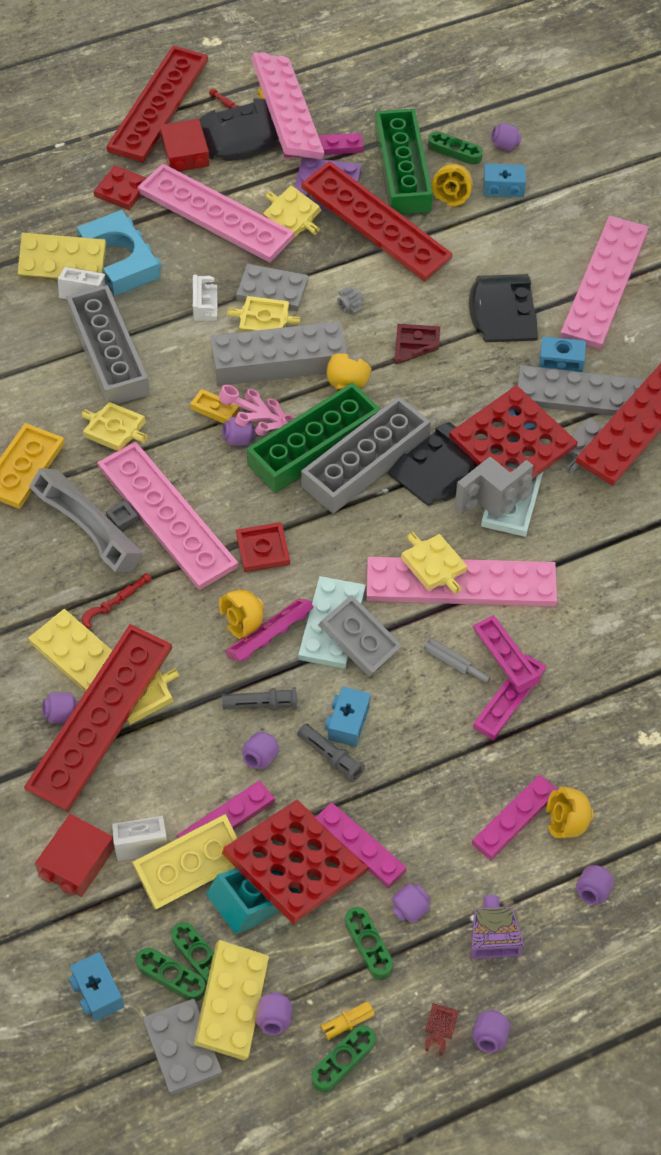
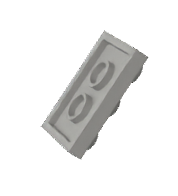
(272, 284)
(360, 635)
(172, 1039)

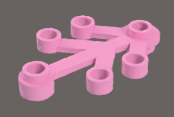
(260, 410)

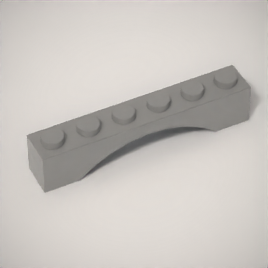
(112, 543)

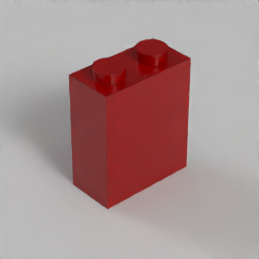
(184, 145)
(74, 855)

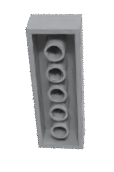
(108, 345)
(275, 352)
(365, 454)

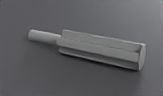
(453, 659)

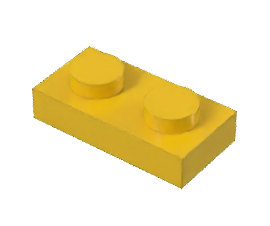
(210, 406)

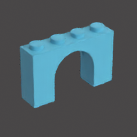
(135, 270)

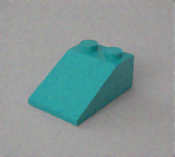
(241, 901)

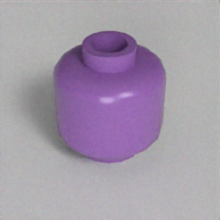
(506, 137)
(238, 435)
(58, 707)
(260, 750)
(595, 884)
(411, 903)
(274, 1013)
(491, 1031)

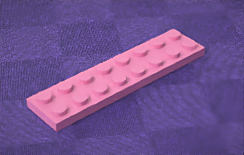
(287, 106)
(216, 212)
(604, 282)
(168, 515)
(483, 583)

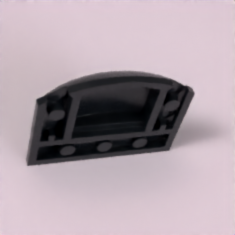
(239, 131)
(503, 308)
(433, 467)

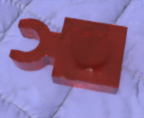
(440, 1024)

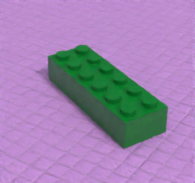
(403, 161)
(301, 441)

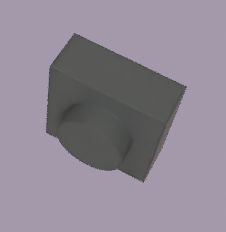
(122, 515)

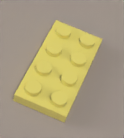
(48, 255)
(71, 648)
(185, 862)
(231, 1000)

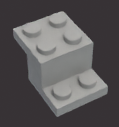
(493, 487)

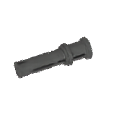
(272, 699)
(338, 758)

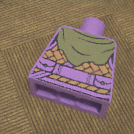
(495, 931)

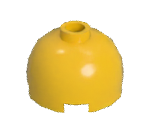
(452, 184)
(343, 371)
(242, 611)
(568, 812)

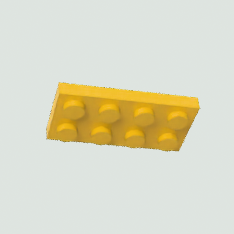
(20, 462)

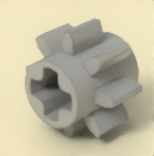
(350, 300)

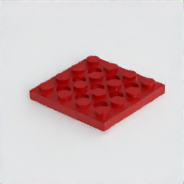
(512, 452)
(276, 888)

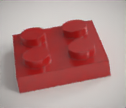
(120, 187)
(262, 547)

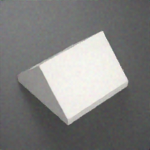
(138, 837)

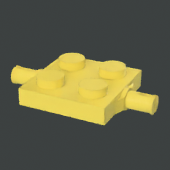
(293, 211)
(263, 314)
(114, 426)
(434, 562)
(154, 697)

